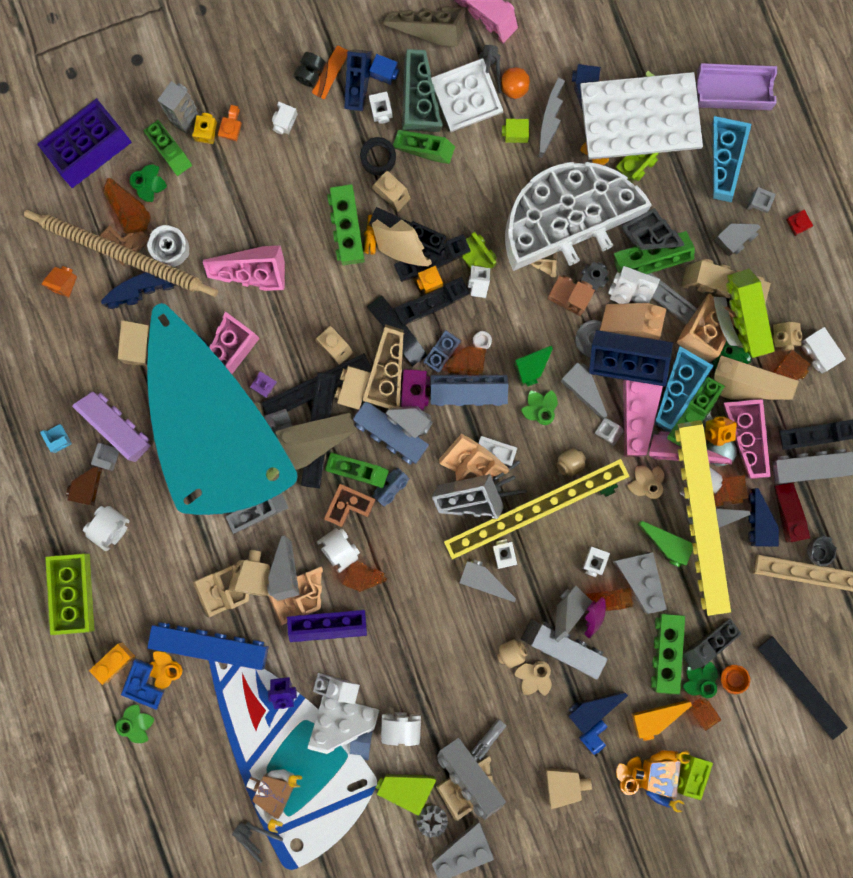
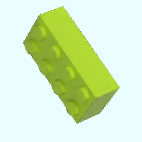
(750, 313)
(69, 594)

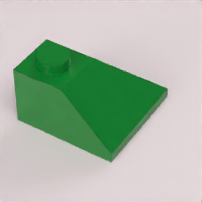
(532, 366)

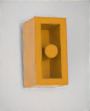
(112, 663)

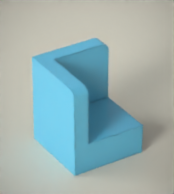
(56, 438)

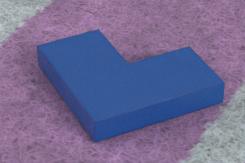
(138, 689)

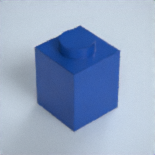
(384, 69)

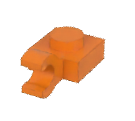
(230, 126)

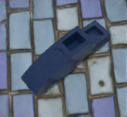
(131, 290)

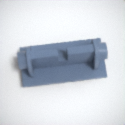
(397, 481)

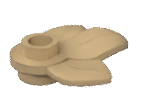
(645, 480)
(532, 680)

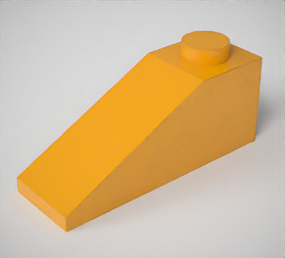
(655, 720)

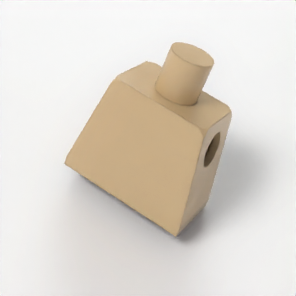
(391, 190)
(334, 345)
(251, 576)
(565, 786)

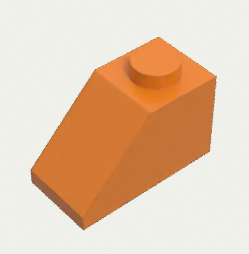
(60, 281)

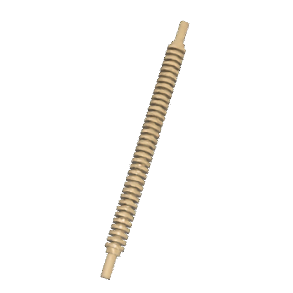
(121, 253)

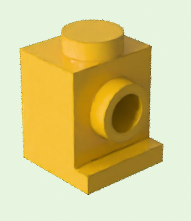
(207, 134)

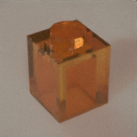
(704, 714)

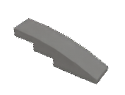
(550, 123)

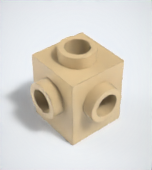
(787, 335)

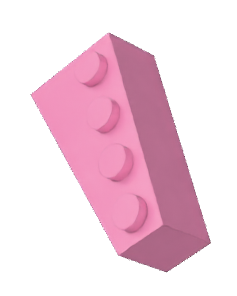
(495, 15)

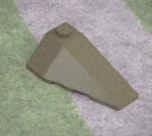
(313, 439)

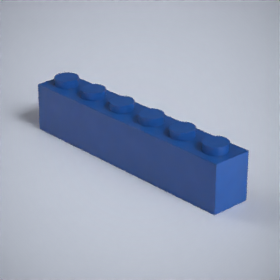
(208, 647)

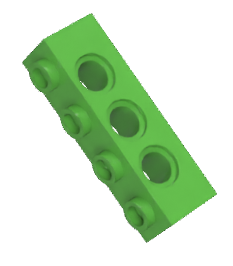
(345, 195)
(655, 259)
(674, 663)

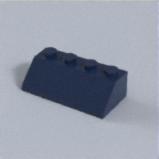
(630, 358)

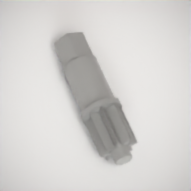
(488, 739)

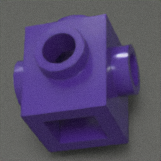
(282, 693)

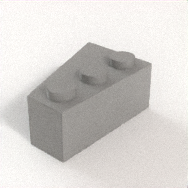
(469, 496)
(644, 582)
(464, 853)

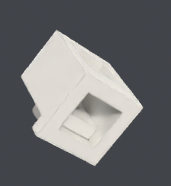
(380, 101)
(284, 118)
(479, 281)
(600, 556)
(507, 561)

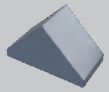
(362, 745)

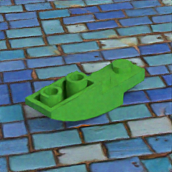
(700, 405)

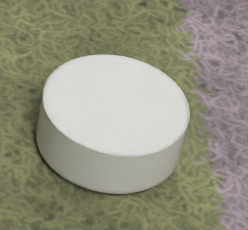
(482, 340)

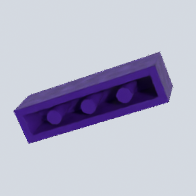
(327, 626)

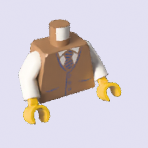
(272, 795)

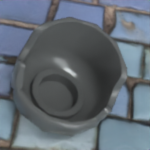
(821, 551)

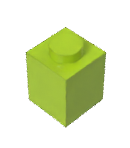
(516, 130)

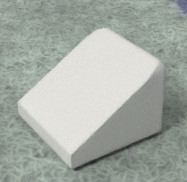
(609, 431)

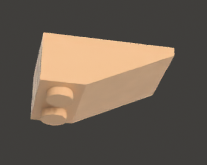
(634, 319)
(703, 332)

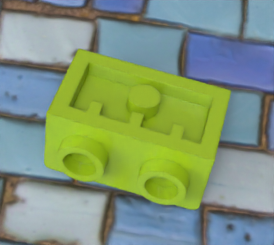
(634, 165)
(479, 253)
(693, 776)

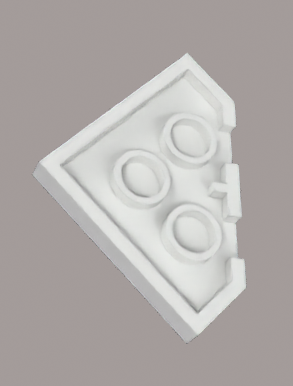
(340, 724)

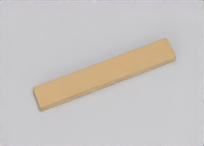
(803, 572)

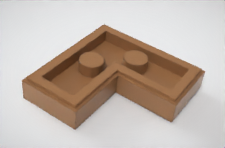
(133, 241)

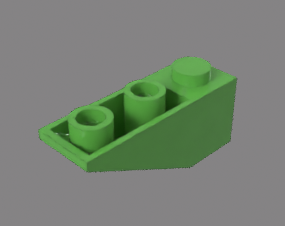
(168, 147)

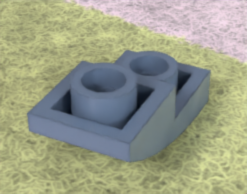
(442, 351)

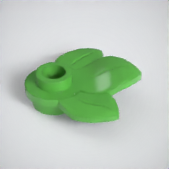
(539, 405)
(137, 723)

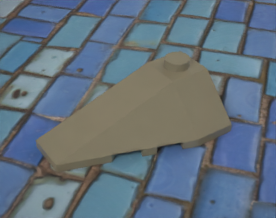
(438, 27)

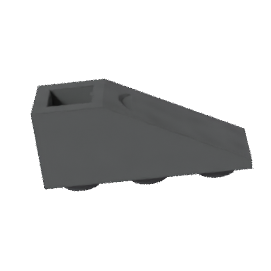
(711, 645)

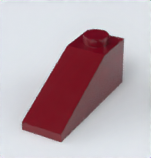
(791, 513)

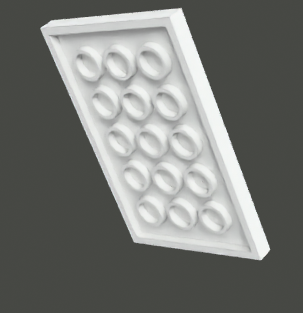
(641, 115)

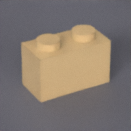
(353, 387)

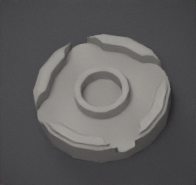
(585, 336)

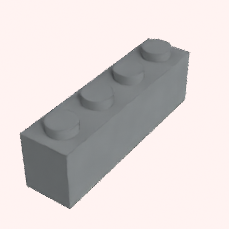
(814, 467)
(471, 779)

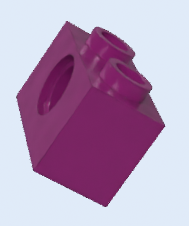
(415, 378)

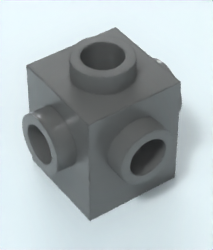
(597, 269)

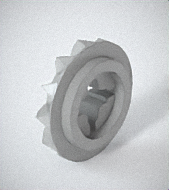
(426, 814)

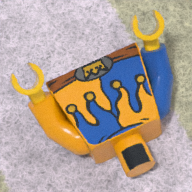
(661, 777)

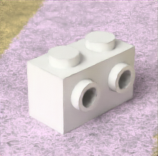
(822, 350)

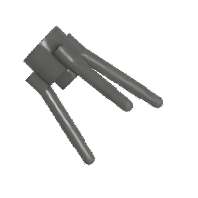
(490, 56)
(498, 484)
(243, 833)

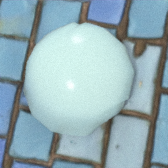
(727, 450)

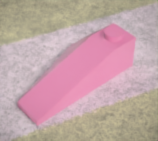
(255, 267)
(666, 450)

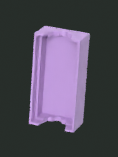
(736, 86)

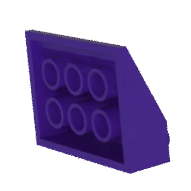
(84, 143)

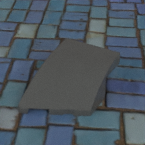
(651, 232)

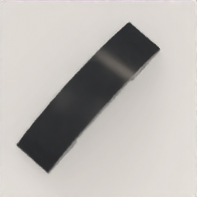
(451, 251)
(432, 302)
(386, 315)
(816, 435)

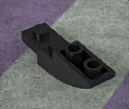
(429, 238)

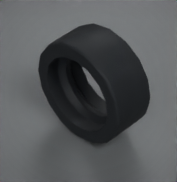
(378, 141)

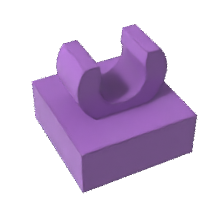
(263, 384)

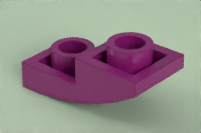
(595, 617)

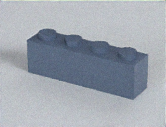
(469, 390)
(381, 429)

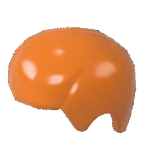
(515, 82)
(735, 679)

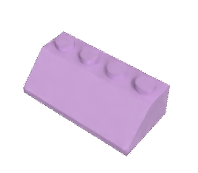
(113, 426)

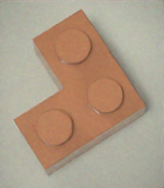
(570, 295)
(345, 501)

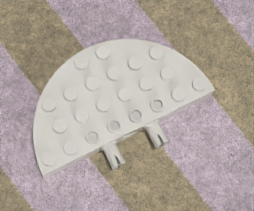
(567, 208)

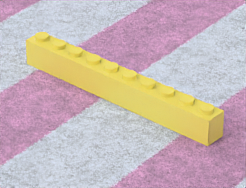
(536, 509)
(704, 517)

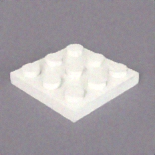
(466, 95)

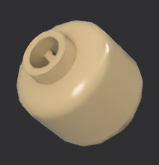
(571, 462)
(512, 653)

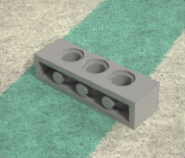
(178, 106)

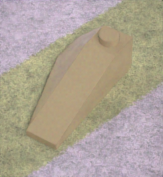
(752, 383)

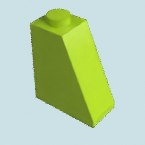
(406, 790)

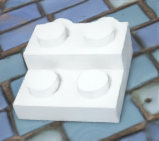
(632, 286)

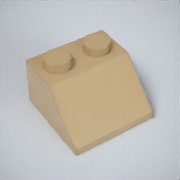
(133, 343)

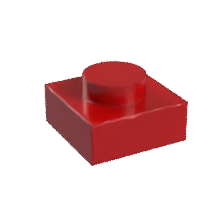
(799, 222)

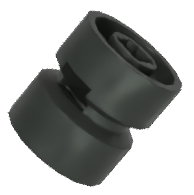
(309, 63)

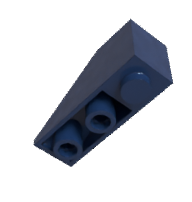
(763, 525)

